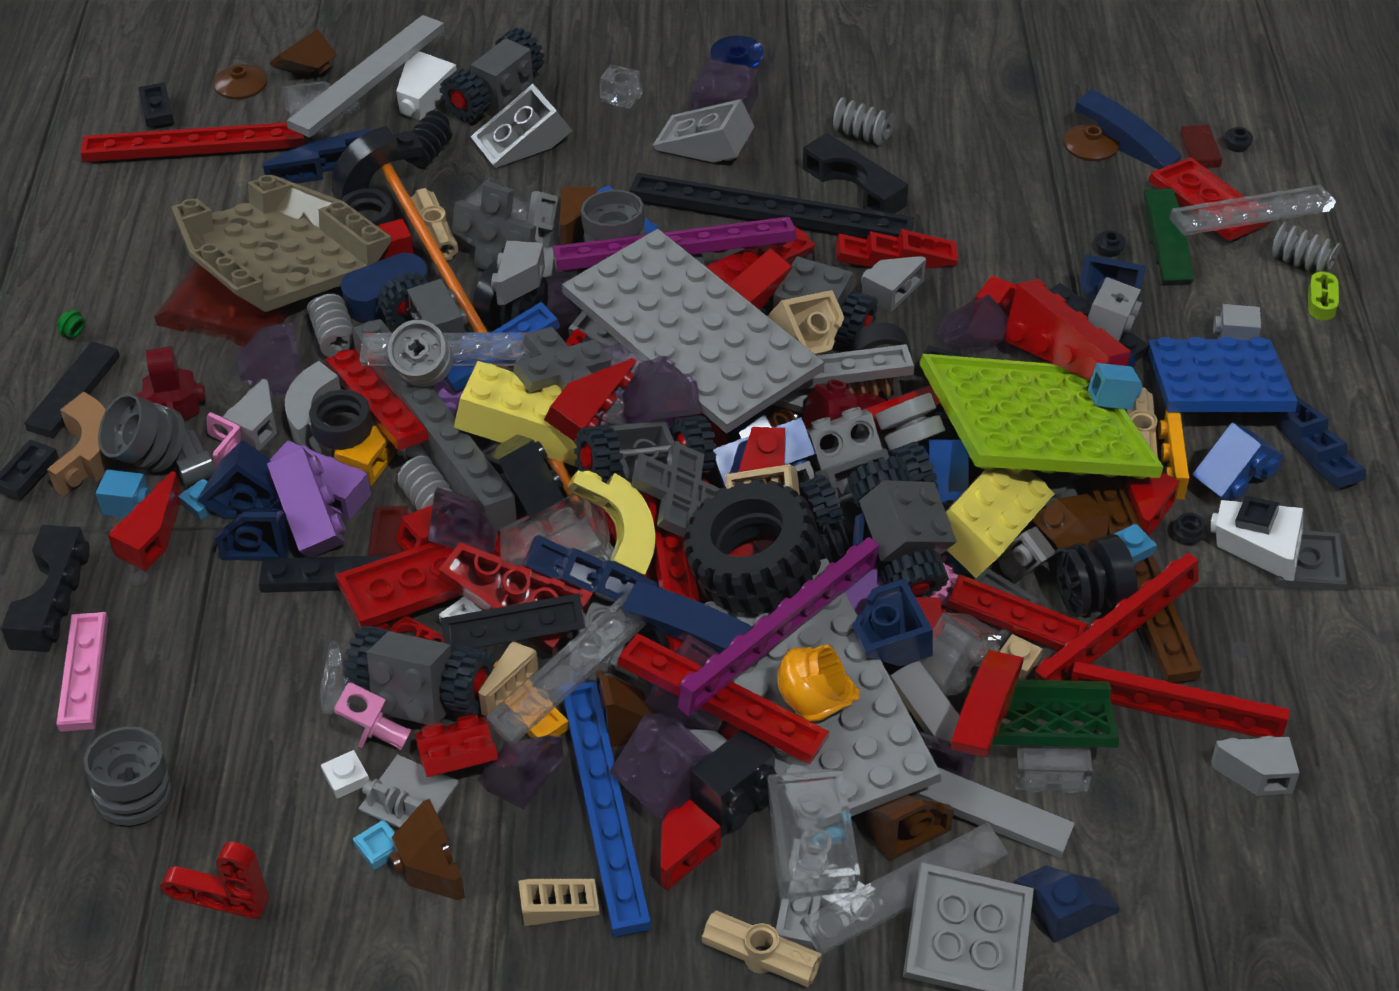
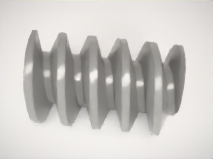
(862, 124)
(1304, 250)
(331, 323)
(419, 481)

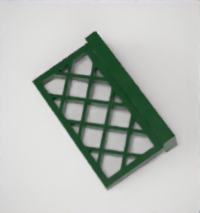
(1058, 704)

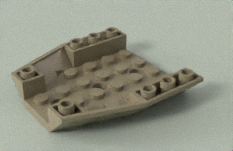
(280, 243)

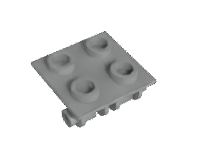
(403, 790)

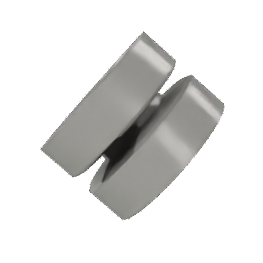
(420, 353)
(910, 421)

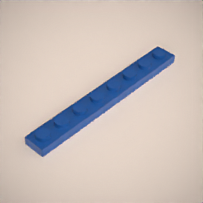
(606, 812)

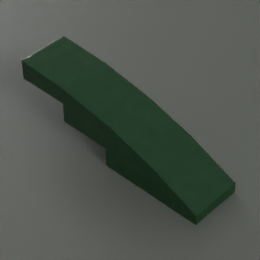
(1169, 243)

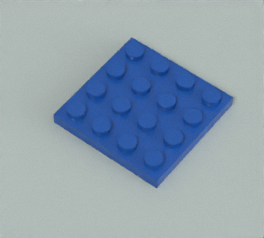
(1220, 375)

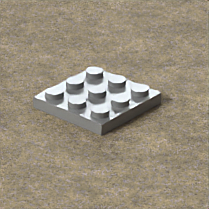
(968, 931)

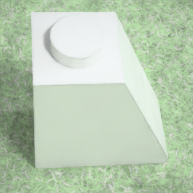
(420, 84)
(1271, 552)

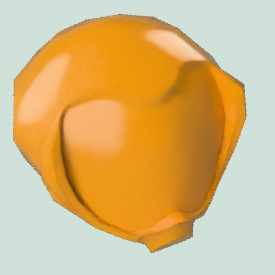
(815, 682)

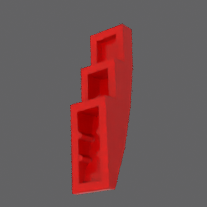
(878, 246)
(987, 703)

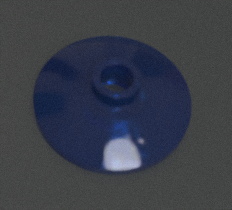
(737, 51)

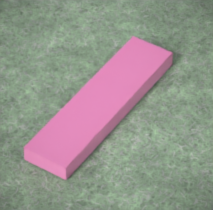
(82, 672)

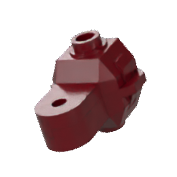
(171, 385)
(831, 401)

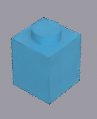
(1114, 386)
(121, 492)

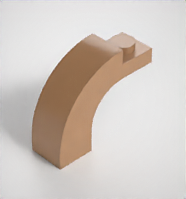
(86, 459)

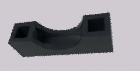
(833, 160)
(36, 620)

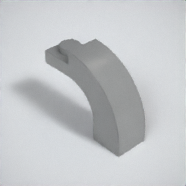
(545, 214)
(301, 394)

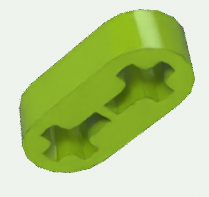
(1329, 295)

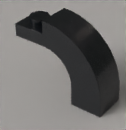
(368, 155)

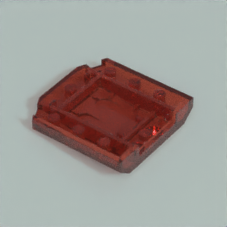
(210, 305)

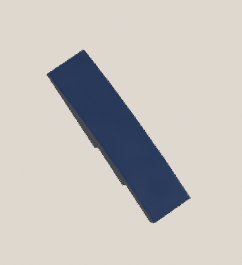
(1134, 134)
(310, 160)
(1320, 447)
(581, 570)
(682, 616)

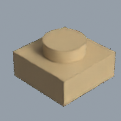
(1023, 648)

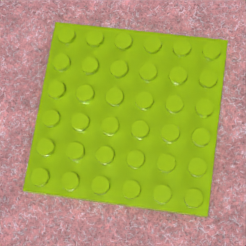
(1036, 418)

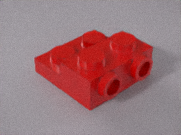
(455, 745)

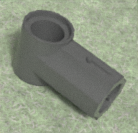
(193, 461)

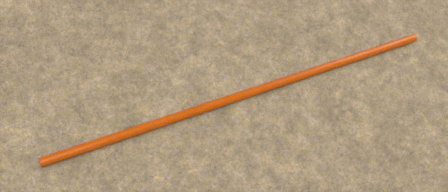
(451, 280)

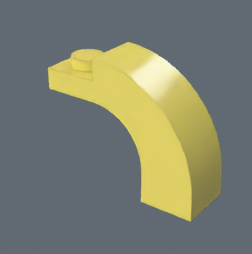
(629, 513)

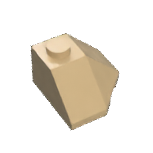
(810, 320)

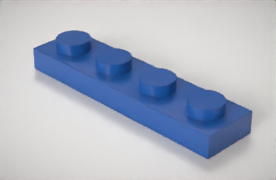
(534, 319)

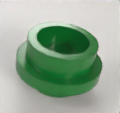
(71, 324)

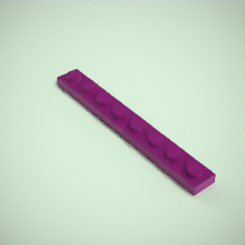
(694, 241)
(773, 629)

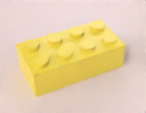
(501, 406)
(994, 514)

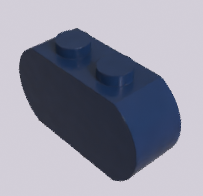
(362, 286)

